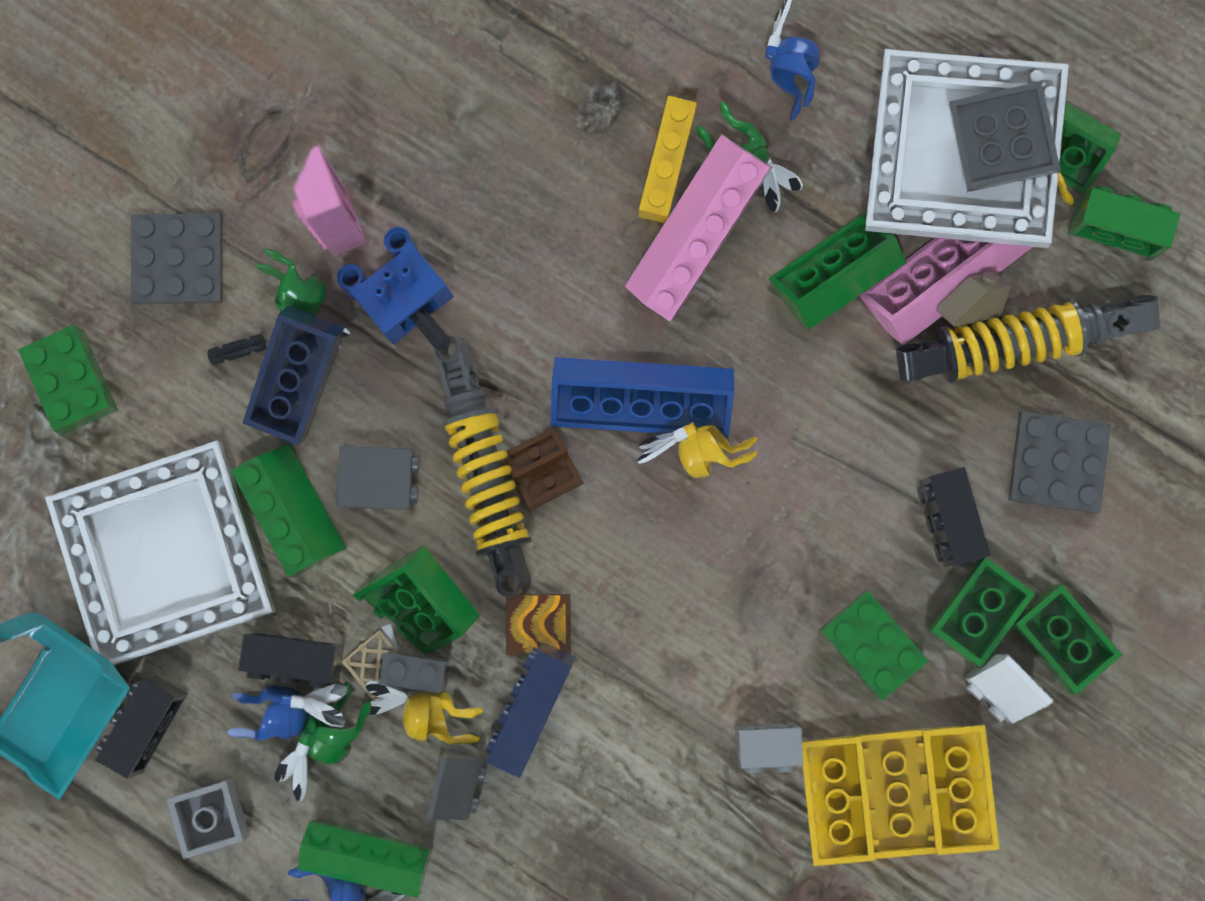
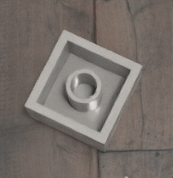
(769, 747)
(208, 818)

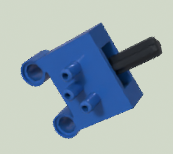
(400, 292)

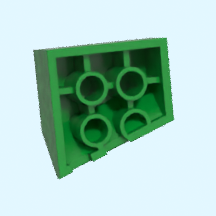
(420, 601)

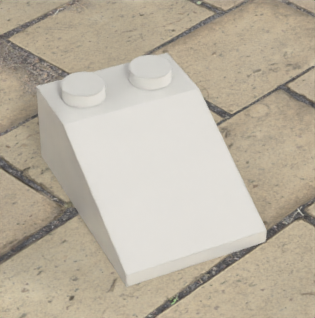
(1006, 689)

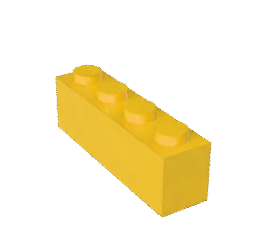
(667, 159)

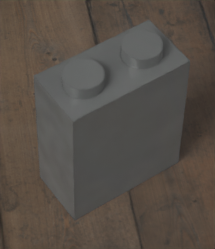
(377, 478)
(414, 671)

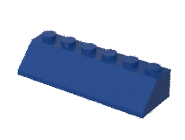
(640, 396)

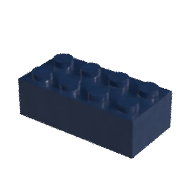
(293, 375)
(533, 703)

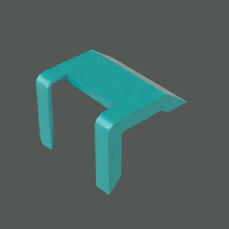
(58, 705)

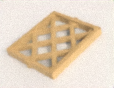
(363, 648)

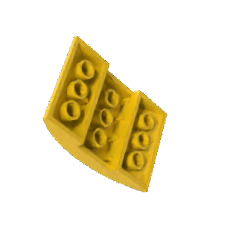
(899, 794)

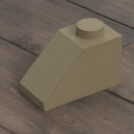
(975, 299)

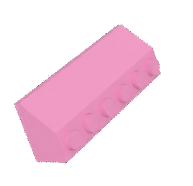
(326, 206)
(697, 227)
(910, 295)

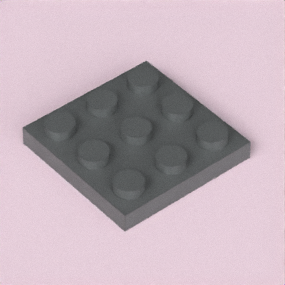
(1004, 136)
(176, 258)
(1059, 462)

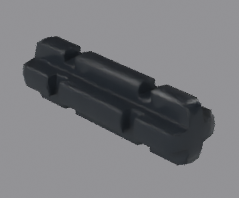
(236, 349)

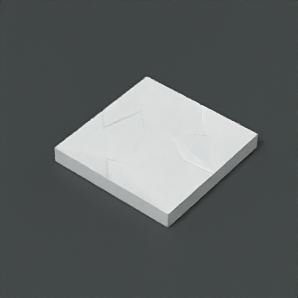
(916, 157)
(160, 554)

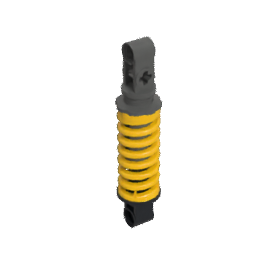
(1025, 335)
(473, 436)

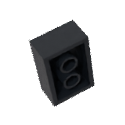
(953, 517)
(290, 659)
(140, 726)

